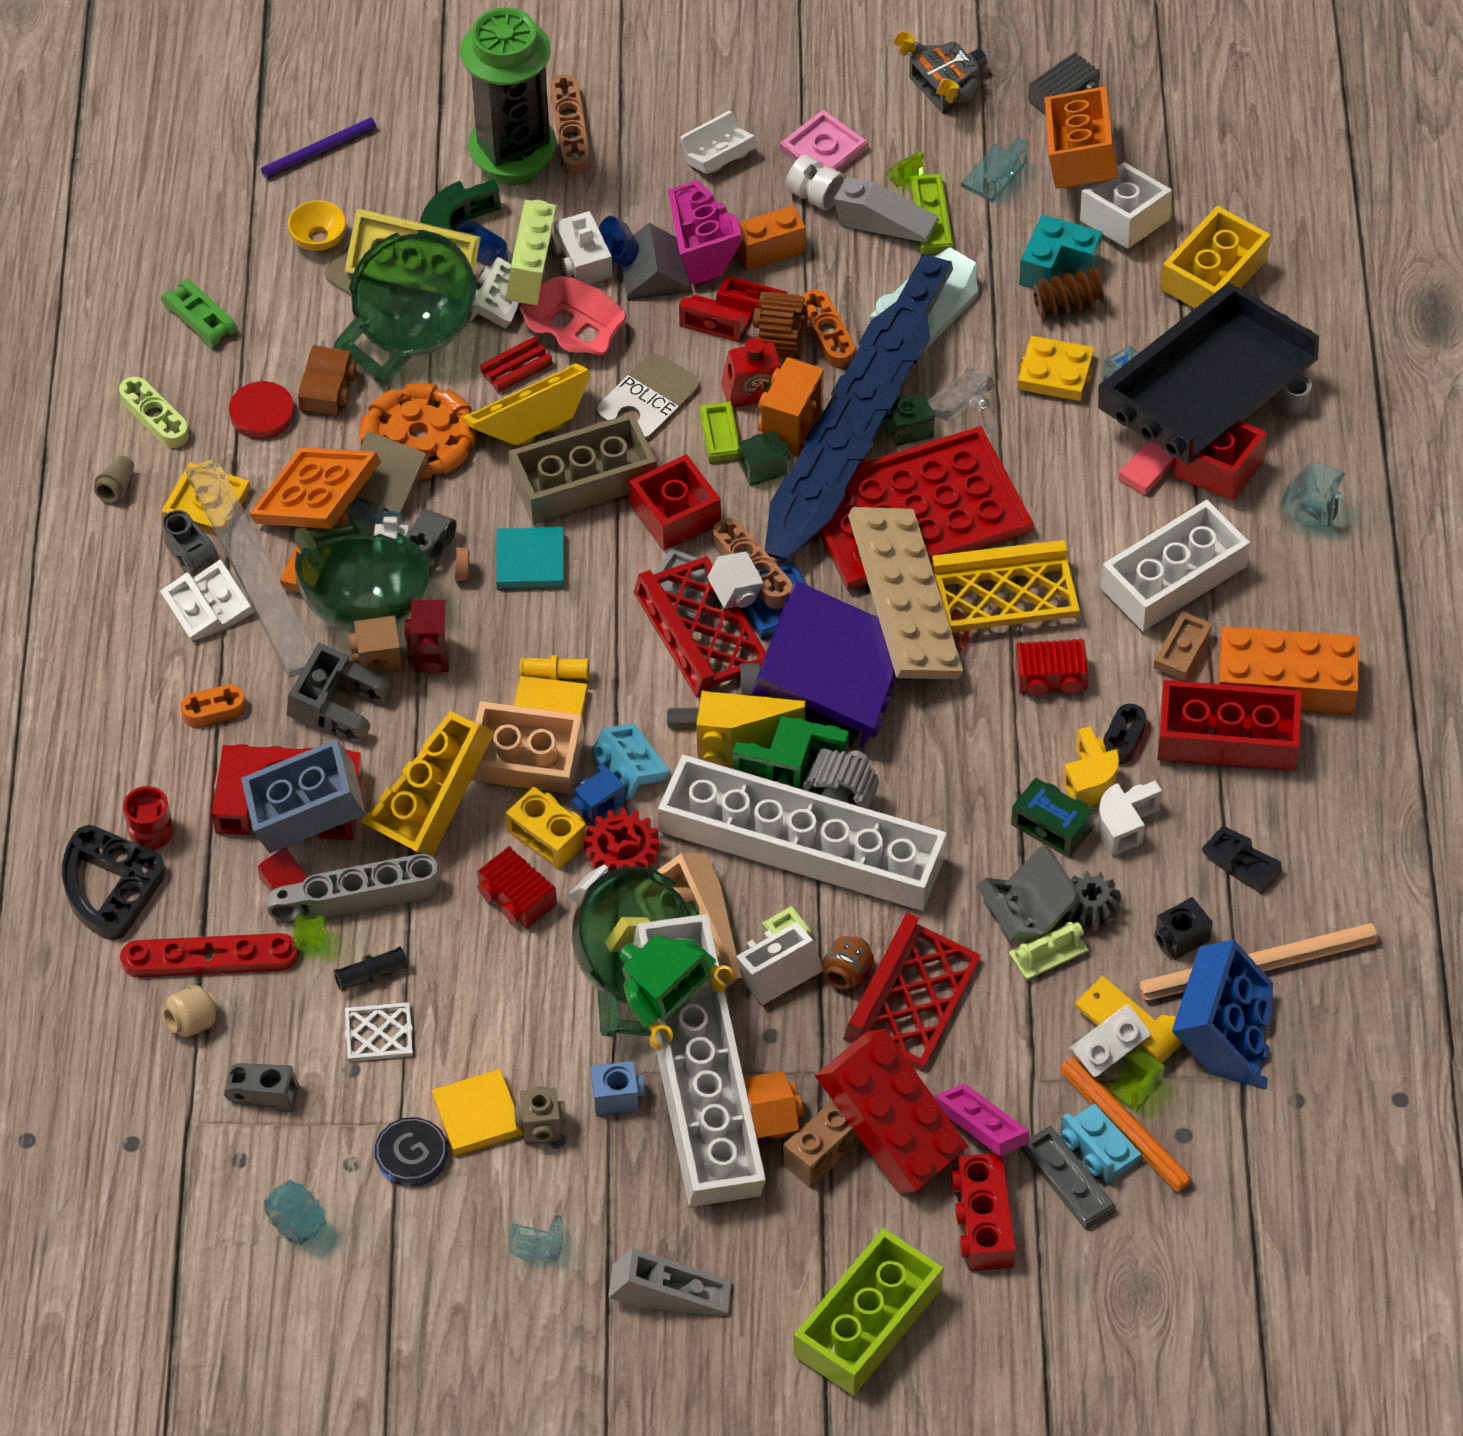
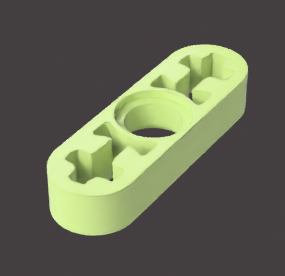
(157, 424)

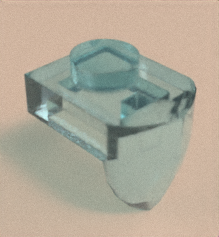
(537, 1244)

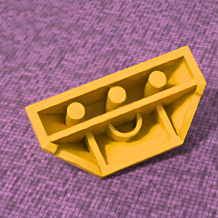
(534, 408)

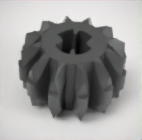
(1096, 902)

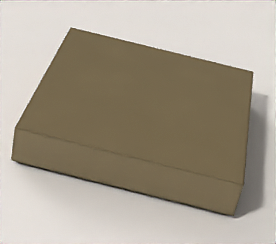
(396, 474)

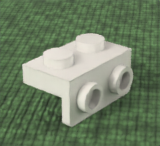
(716, 143)

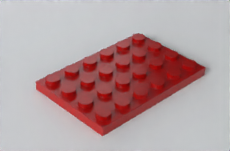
(955, 491)

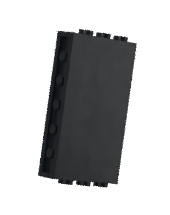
(1208, 373)

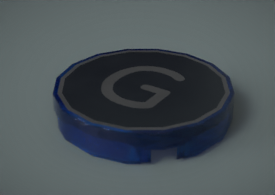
(411, 1151)

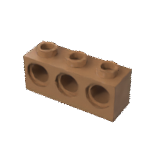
(819, 1145)

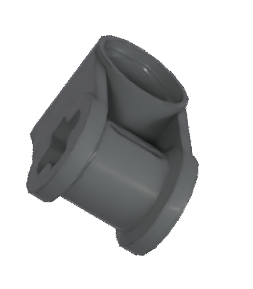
(432, 534)
(189, 545)

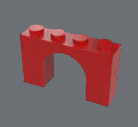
(230, 806)

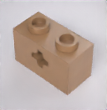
(376, 645)

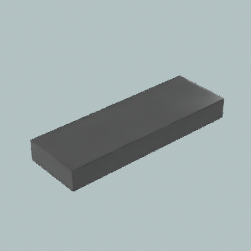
(1068, 1177)

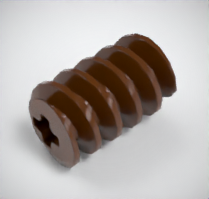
(1068, 292)

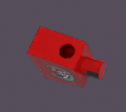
(749, 372)

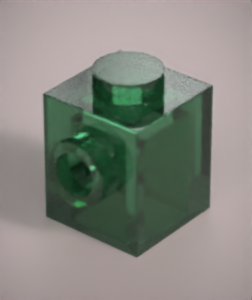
(910, 420)
(763, 458)

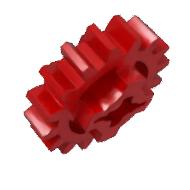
(620, 841)

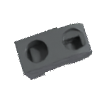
(262, 1085)

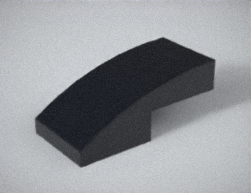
(1239, 859)

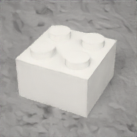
(1126, 206)

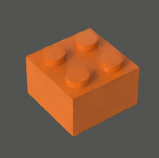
(792, 403)

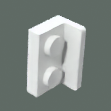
(492, 293)
(1110, 1040)

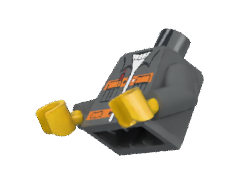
(942, 71)

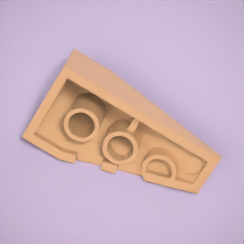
(699, 883)

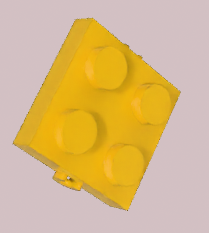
(1055, 368)

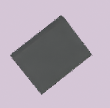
(657, 267)

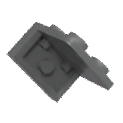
(1032, 898)

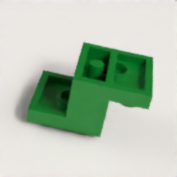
(791, 751)

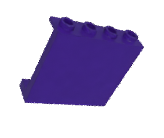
(830, 660)

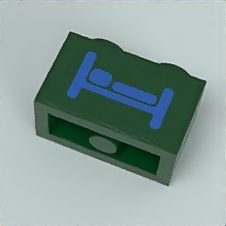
(1052, 817)

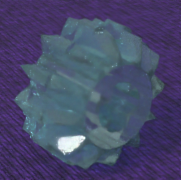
(295, 1212)

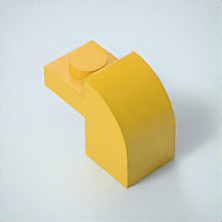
(1094, 773)

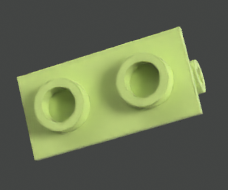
(1049, 950)

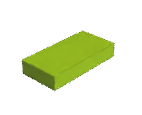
(719, 431)

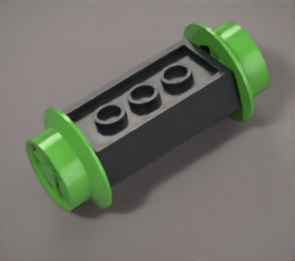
(509, 95)

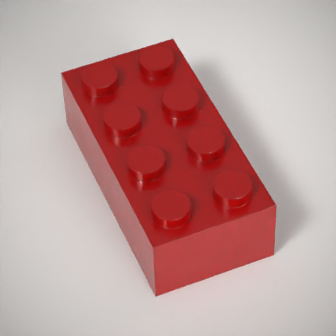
(1229, 725)
(891, 1111)

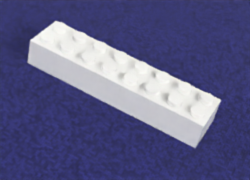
(802, 832)
(706, 1085)

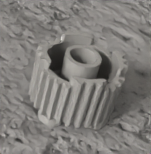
(842, 777)

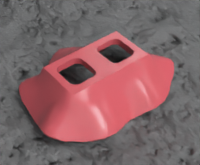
(584, 303)

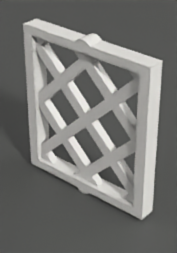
(382, 1053)

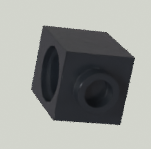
(1187, 916)

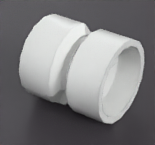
(814, 181)

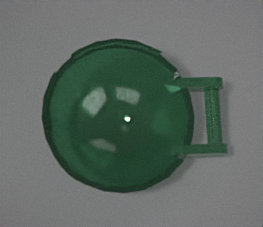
(408, 299)
(358, 574)
(614, 895)

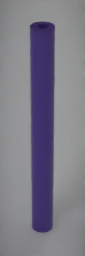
(318, 148)

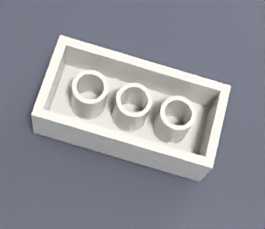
(1174, 565)

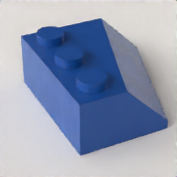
(1226, 1013)

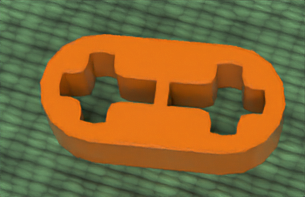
(213, 705)

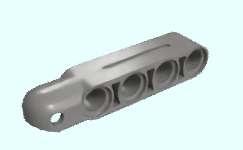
(370, 881)

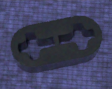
(1130, 736)

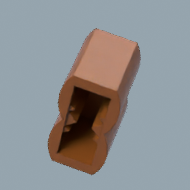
(326, 380)

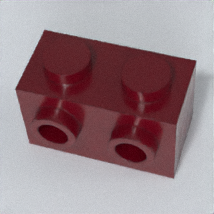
(428, 636)

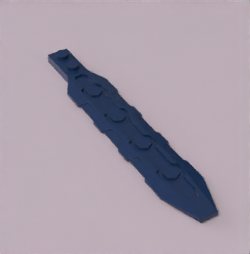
(854, 413)

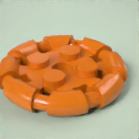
(420, 415)

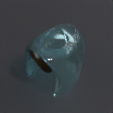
(1313, 495)

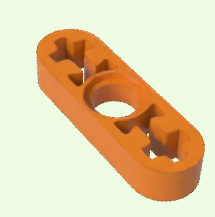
(827, 341)

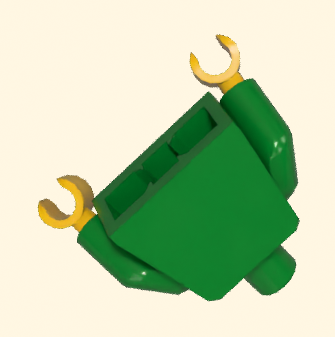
(664, 977)

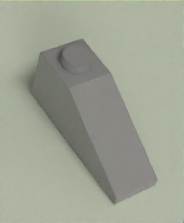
(878, 210)
(667, 1285)

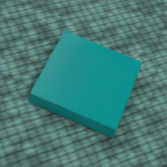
(530, 558)

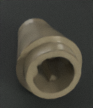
(114, 480)

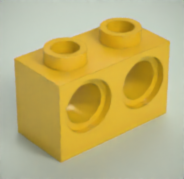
(542, 831)

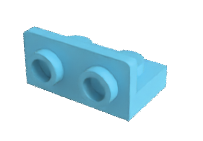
(629, 757)
(1099, 1143)

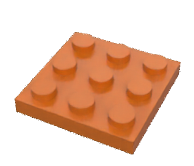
(315, 487)

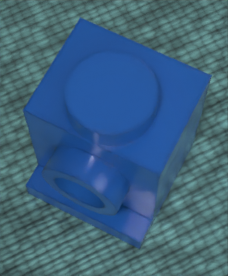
(598, 795)

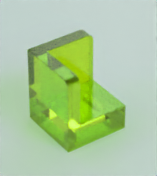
(1139, 1080)

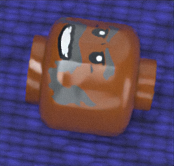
(847, 962)

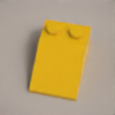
(739, 718)

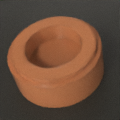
(462, 563)

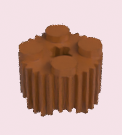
(782, 322)

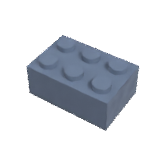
(303, 796)

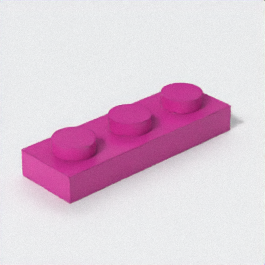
(983, 1119)

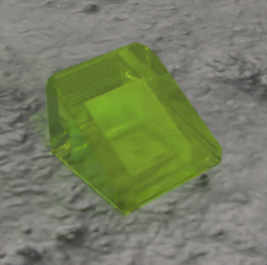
(901, 171)

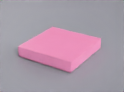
(826, 141)

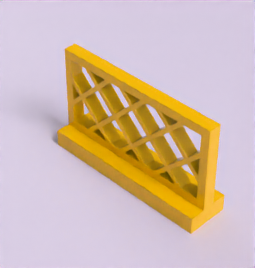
(1001, 566)

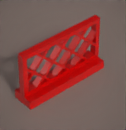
(674, 631)
(890, 971)

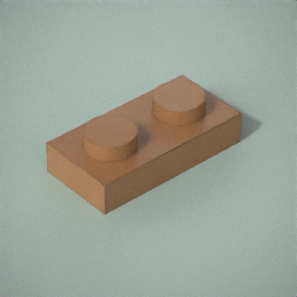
(1183, 645)

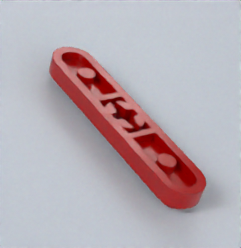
(243, 955)

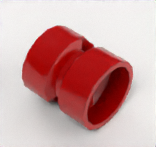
(148, 817)

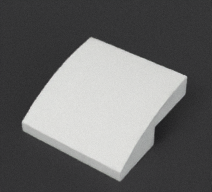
(207, 601)

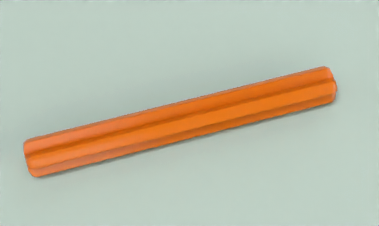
(1141, 1139)

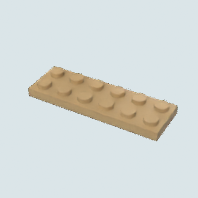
(905, 593)

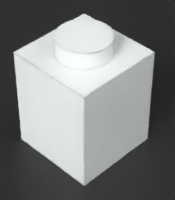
(735, 580)

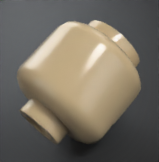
(190, 1011)

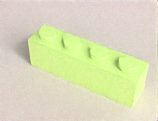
(530, 252)

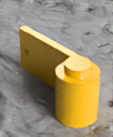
(1159, 1044)

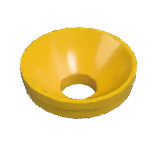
(317, 217)

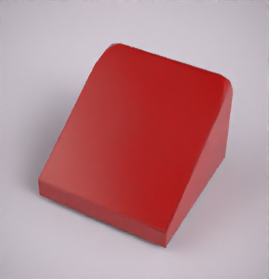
(280, 870)

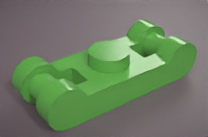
(199, 312)

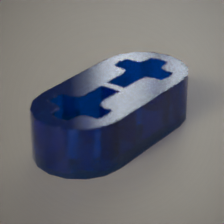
(619, 240)
(488, 242)

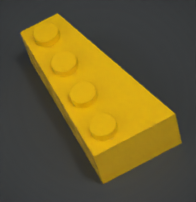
(432, 785)

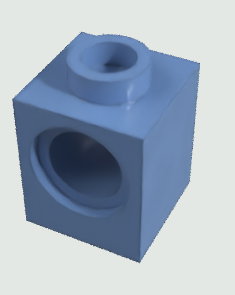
(616, 1101)

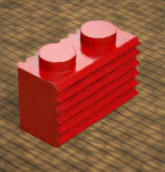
(1052, 666)
(516, 888)

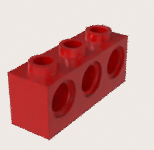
(986, 1195)

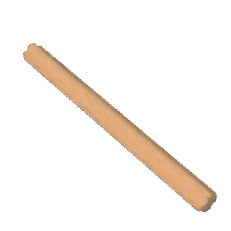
(1273, 958)

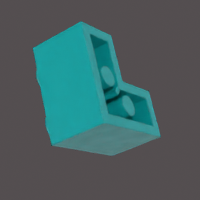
(1058, 247)

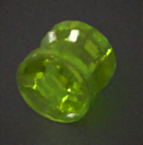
(310, 932)

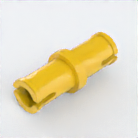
(555, 668)

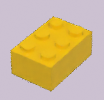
(1214, 254)

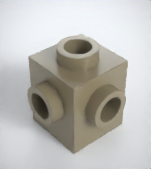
(540, 1115)

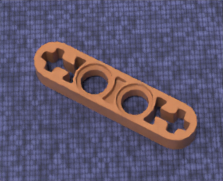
(568, 124)
(743, 541)

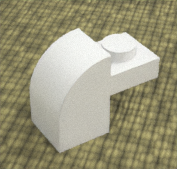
(1121, 815)

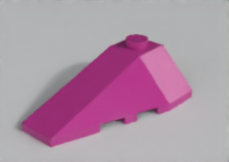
(703, 231)

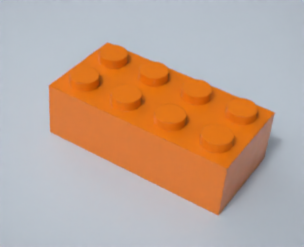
(1081, 138)
(1293, 660)

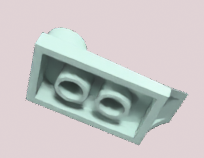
(955, 297)

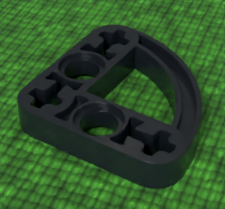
(131, 878)

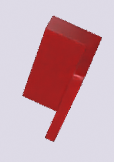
(713, 318)

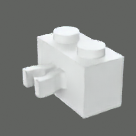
(582, 249)
(779, 962)

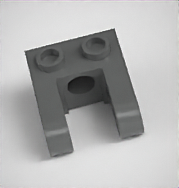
(318, 685)

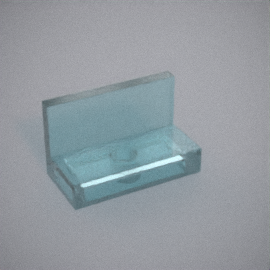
(997, 170)

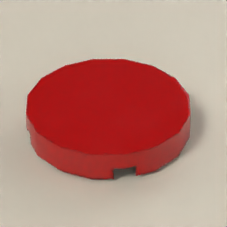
(261, 409)

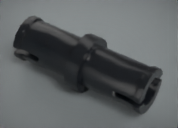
(370, 968)

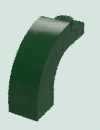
(457, 205)

